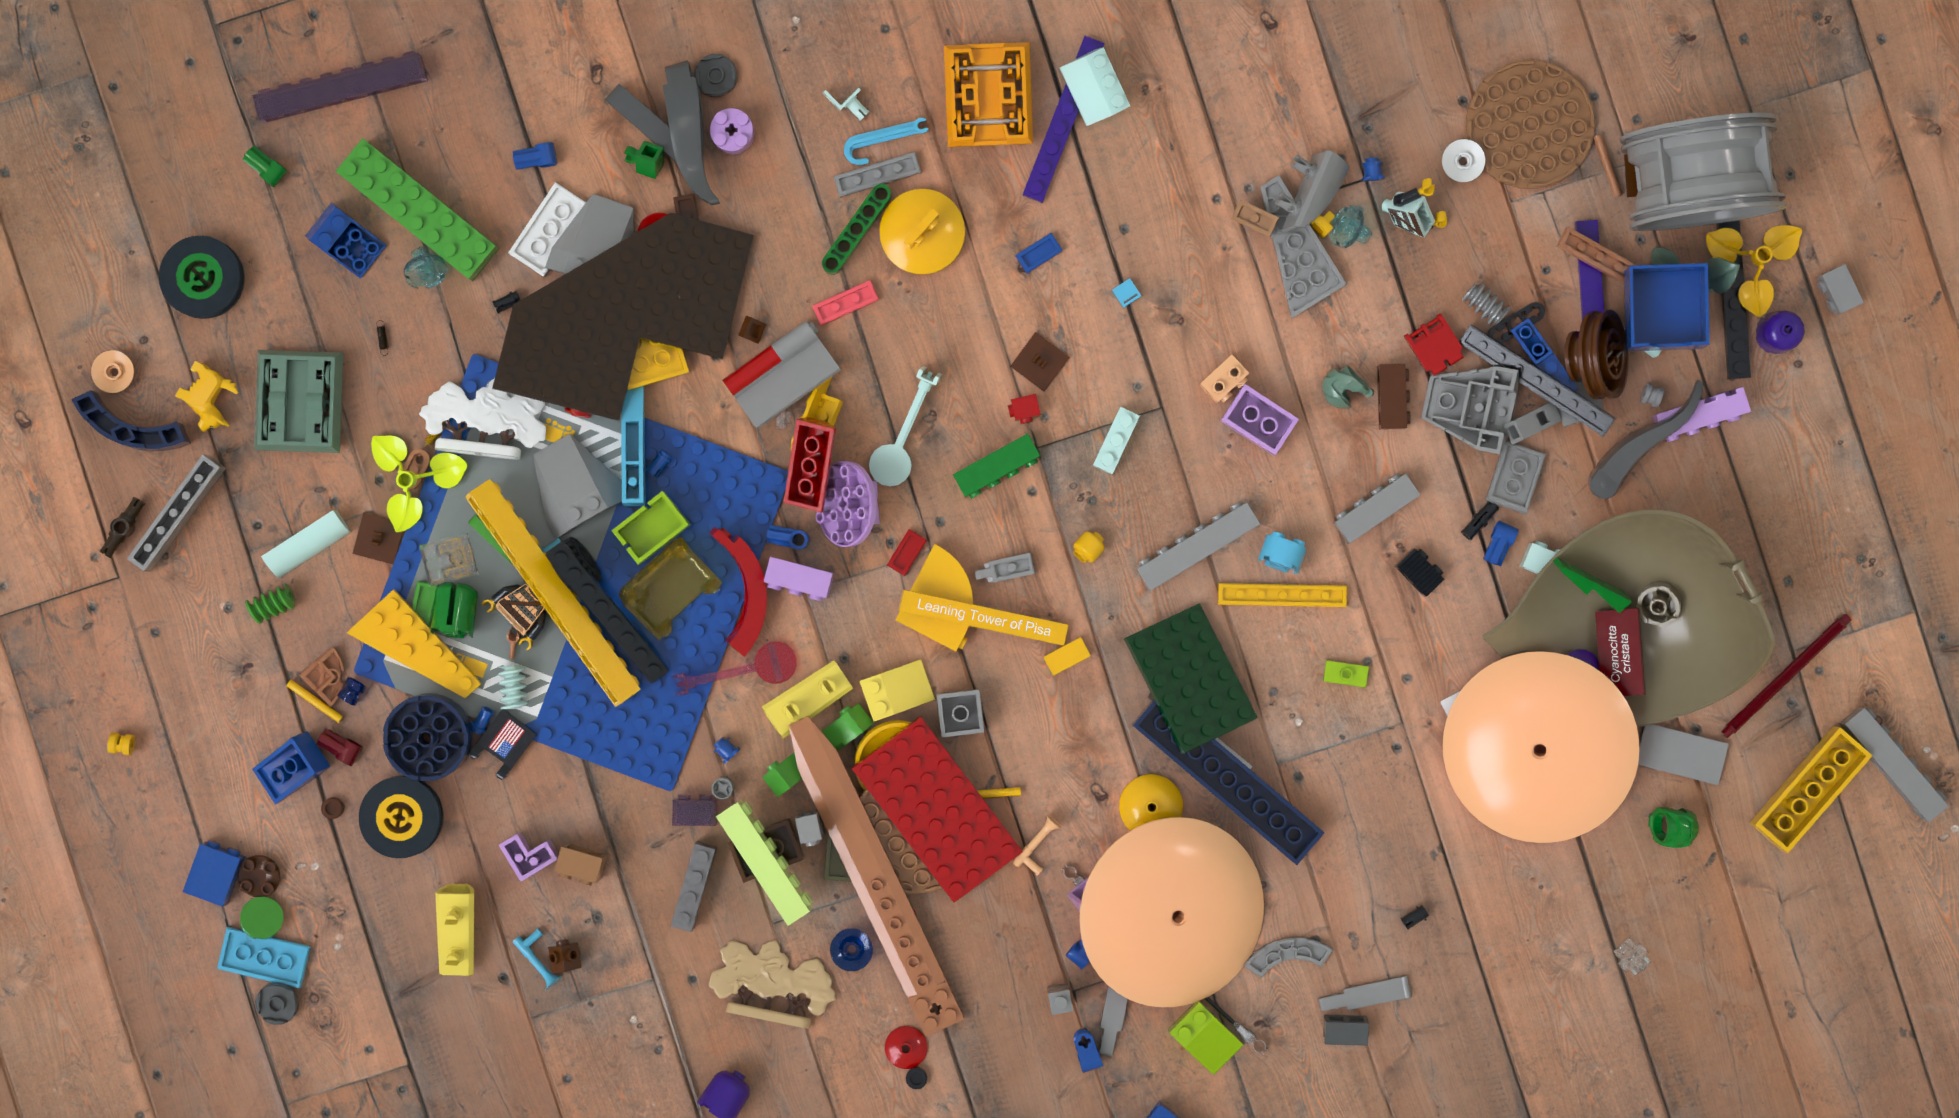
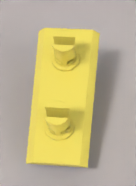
(807, 698)
(455, 929)

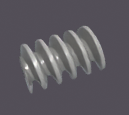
(1486, 303)

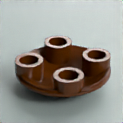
(258, 876)

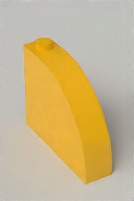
(942, 578)

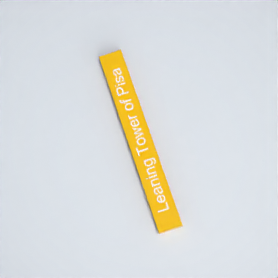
(983, 617)

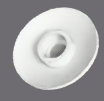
(1463, 149)

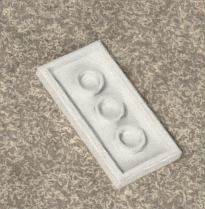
(546, 227)

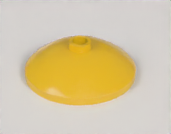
(1148, 790)

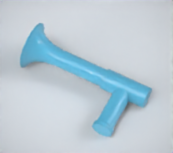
(524, 948)

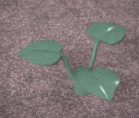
(1720, 271)

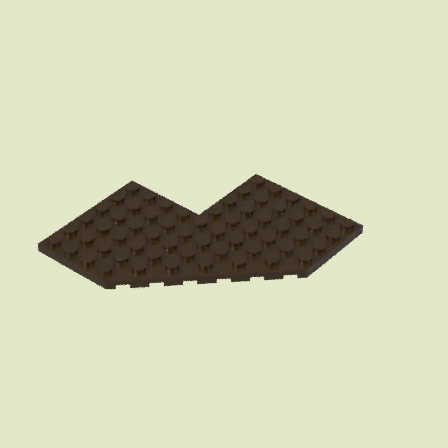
(582, 331)

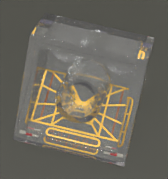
(448, 559)

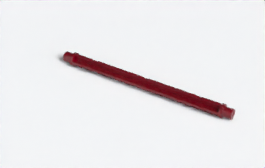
(1783, 678)

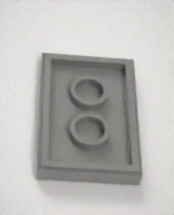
(1515, 477)

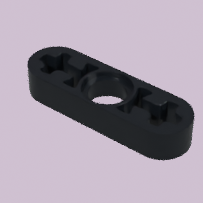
(1526, 310)

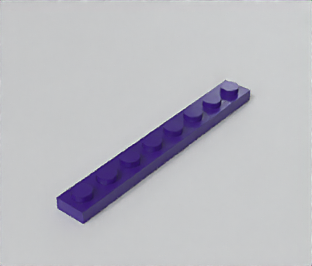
(1056, 136)

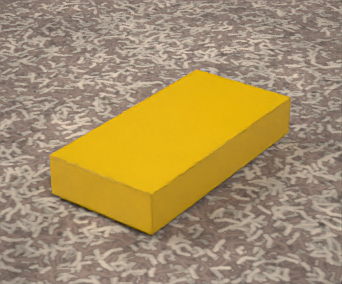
(1066, 656)

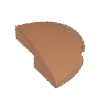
(325, 676)

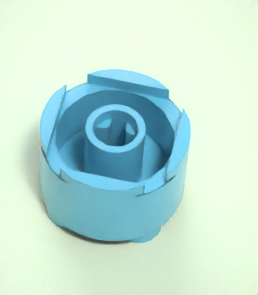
(1282, 553)

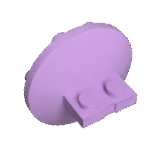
(849, 505)

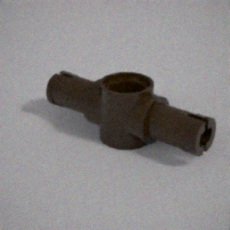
(129, 518)

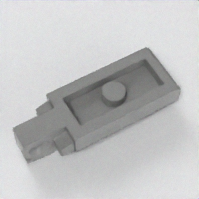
(1007, 568)

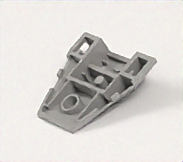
(593, 230)
(1474, 405)
(573, 485)

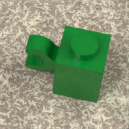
(648, 159)

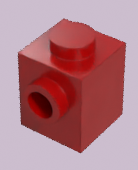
(1024, 408)

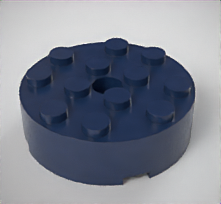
(449, 735)

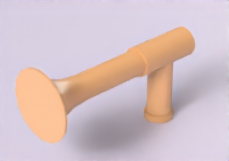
(1049, 826)

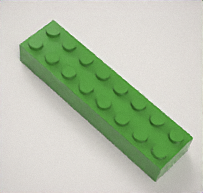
(417, 209)

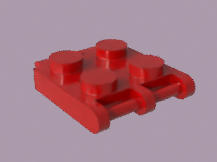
(1435, 345)

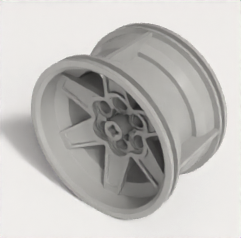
(1703, 171)

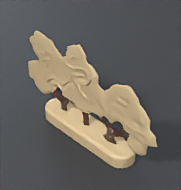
(768, 977)

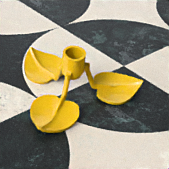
(1779, 243)

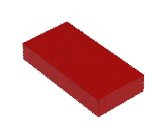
(906, 552)

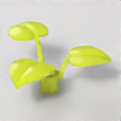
(402, 509)

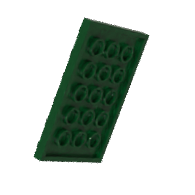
(1190, 678)

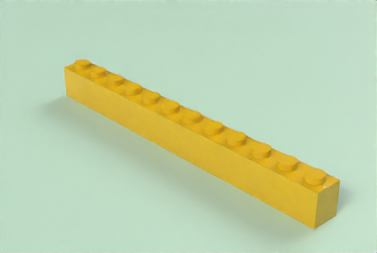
(552, 593)

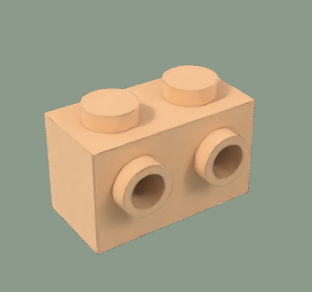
(1224, 379)

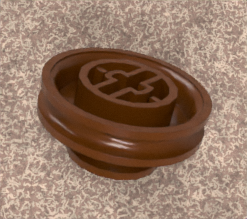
(1598, 355)

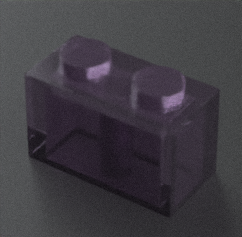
(694, 811)

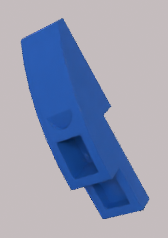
(1540, 352)

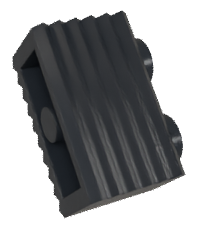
(1420, 572)

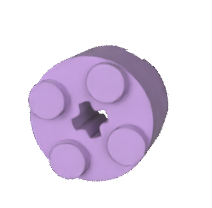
(722, 124)

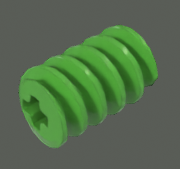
(272, 605)

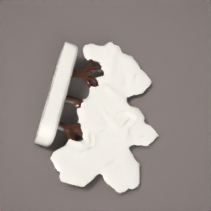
(489, 413)

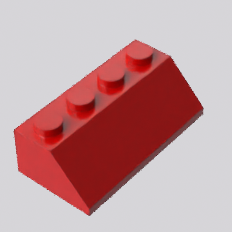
(809, 464)

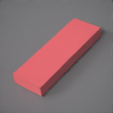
(845, 302)

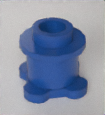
(1372, 170)
(725, 749)

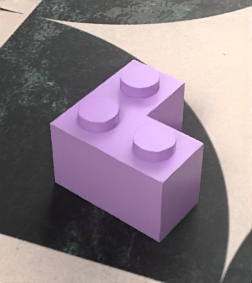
(524, 859)

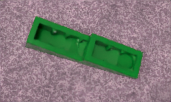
(1586, 582)

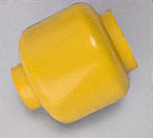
(1088, 547)

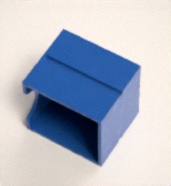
(1666, 307)

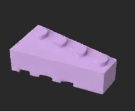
(1710, 412)

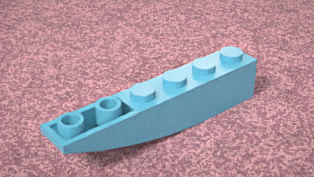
(633, 448)

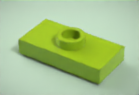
(1345, 673)

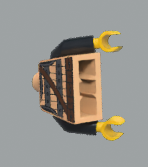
(521, 609)

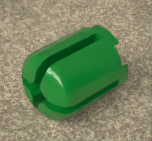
(454, 610)

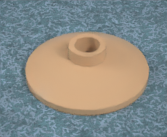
(102, 371)

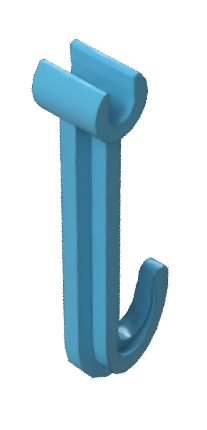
(879, 136)

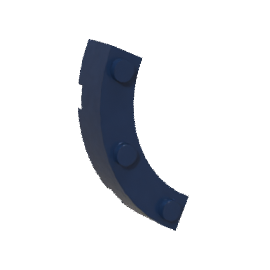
(107, 424)

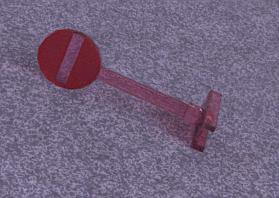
(773, 663)

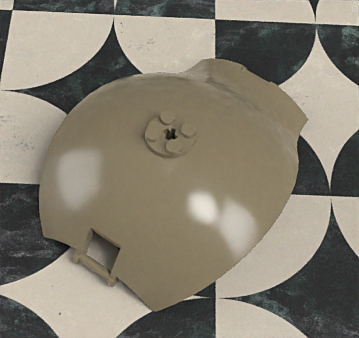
(1694, 646)

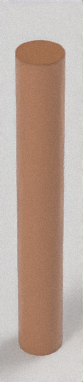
(1607, 166)

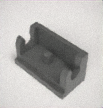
(1346, 1030)

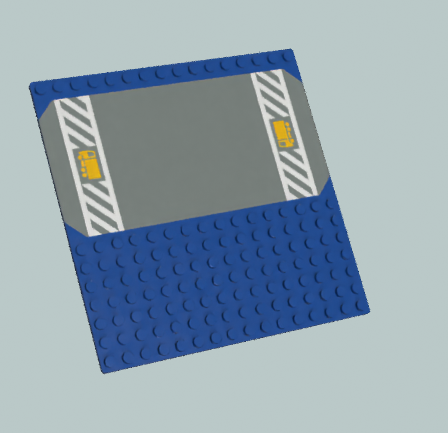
(566, 704)

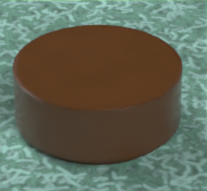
(332, 808)

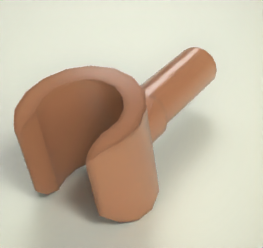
(513, 639)

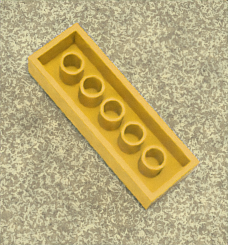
(1810, 789)

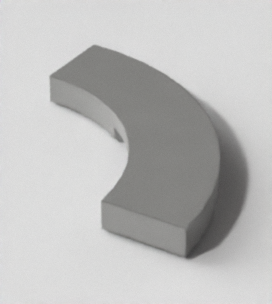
(1287, 949)

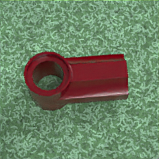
(344, 749)

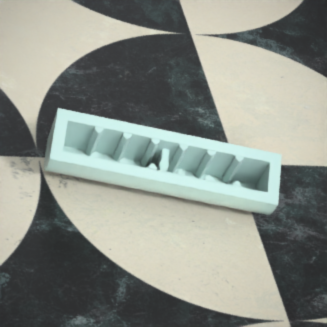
(306, 544)

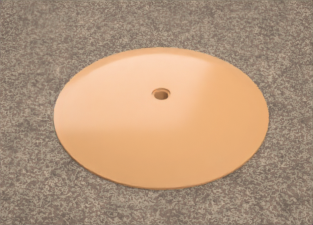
(1550, 703)
(1131, 905)

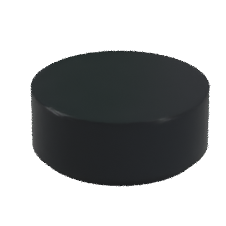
(916, 1078)

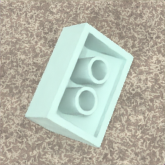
(1094, 86)

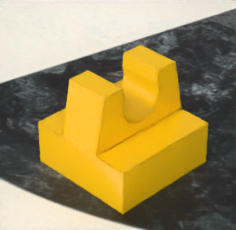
(1321, 224)

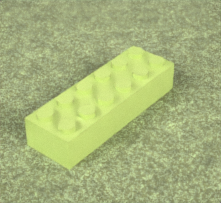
(764, 861)

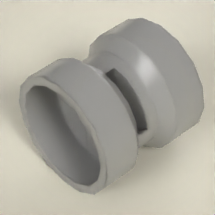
(720, 786)

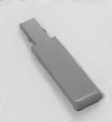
(1368, 994)
(1112, 1020)

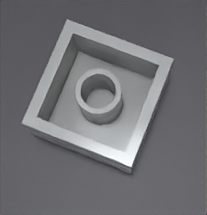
(960, 713)

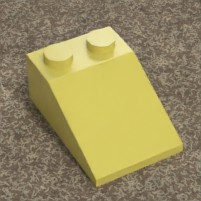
(897, 690)

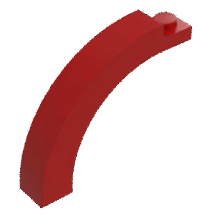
(755, 592)

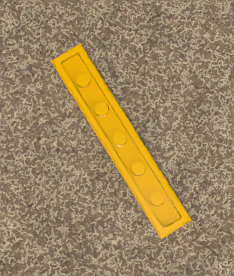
(1282, 595)

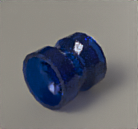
(351, 691)

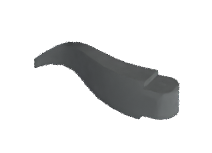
(687, 128)
(1624, 455)

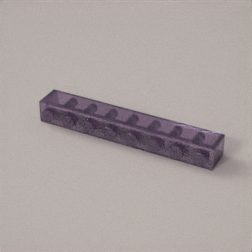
(340, 87)

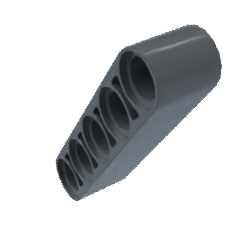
(641, 118)

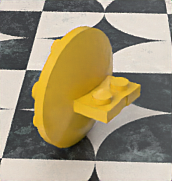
(922, 231)

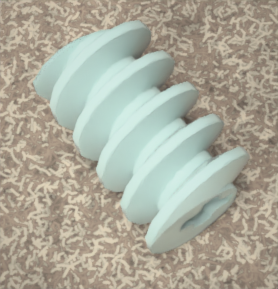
(512, 687)

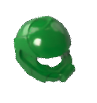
(1681, 827)

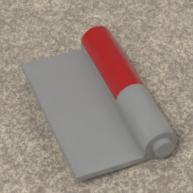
(781, 374)

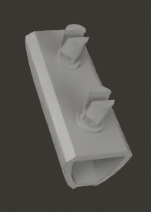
(1319, 186)

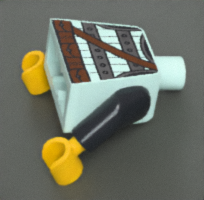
(1412, 211)

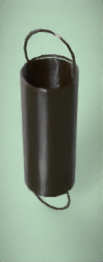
(381, 331)

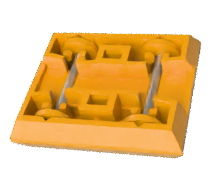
(988, 94)

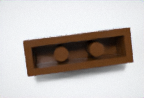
(1393, 396)

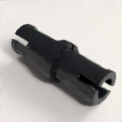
(1470, 531)

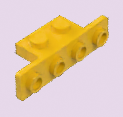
(821, 405)

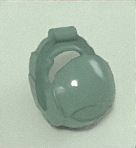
(1338, 381)

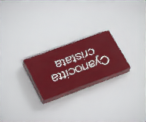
(1621, 649)

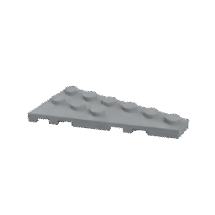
(1302, 260)

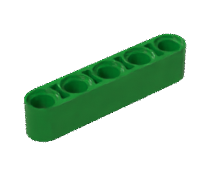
(858, 218)

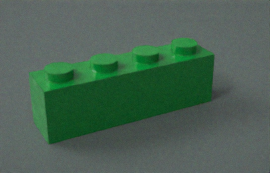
(997, 465)

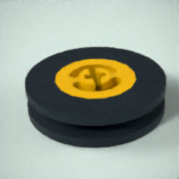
(376, 811)

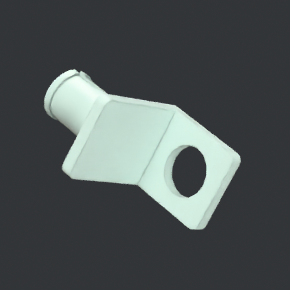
(851, 102)

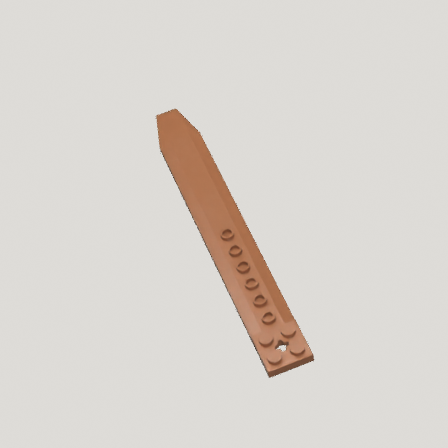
(873, 877)

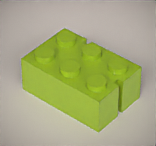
(651, 528)

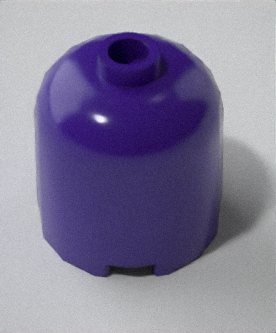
(1773, 335)
(725, 1094)

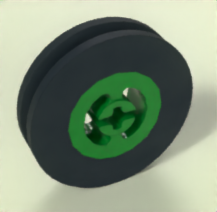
(183, 293)

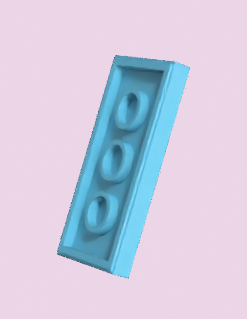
(264, 959)

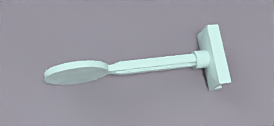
(890, 462)

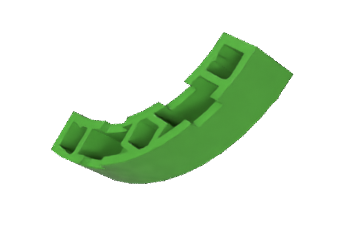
(840, 733)

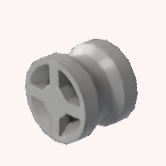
(1652, 395)

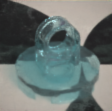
(1349, 227)
(424, 269)

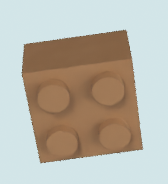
(580, 863)

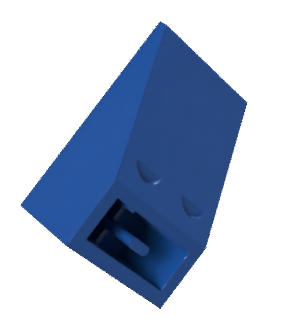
(345, 240)

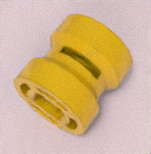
(120, 743)

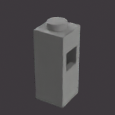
(1532, 422)
(1059, 999)

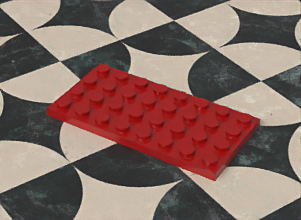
(937, 809)

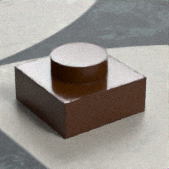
(752, 329)

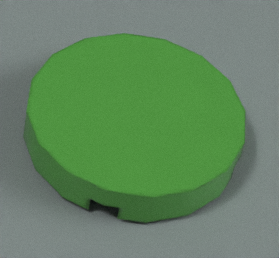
(261, 918)

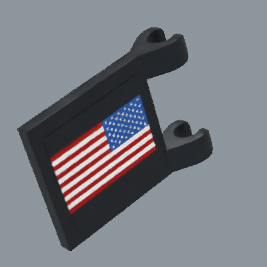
(506, 740)

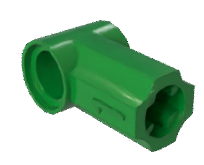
(268, 169)

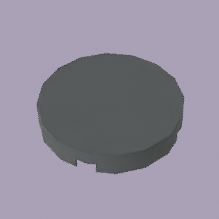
(716, 75)
(277, 1003)

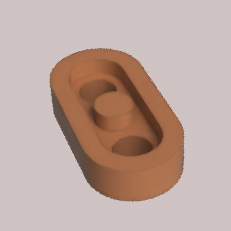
(412, 464)

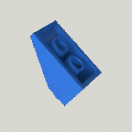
(291, 767)

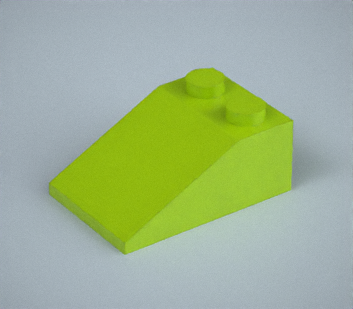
(1205, 1037)

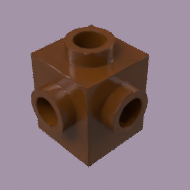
(564, 956)

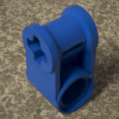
(1087, 1053)

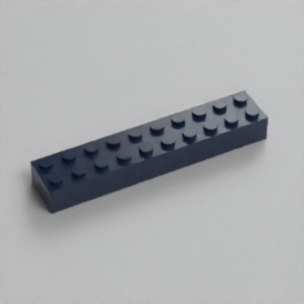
(1236, 788)

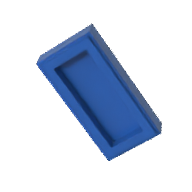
(1039, 253)

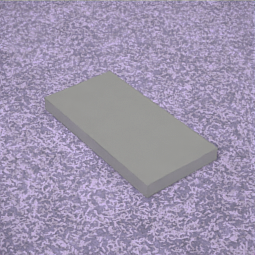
(1682, 753)

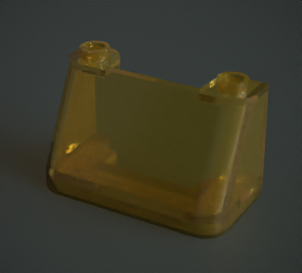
(668, 587)

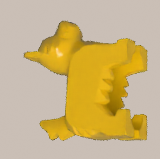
(203, 395)

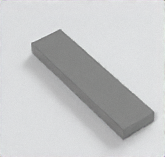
(878, 173)

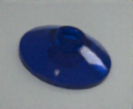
(845, 959)

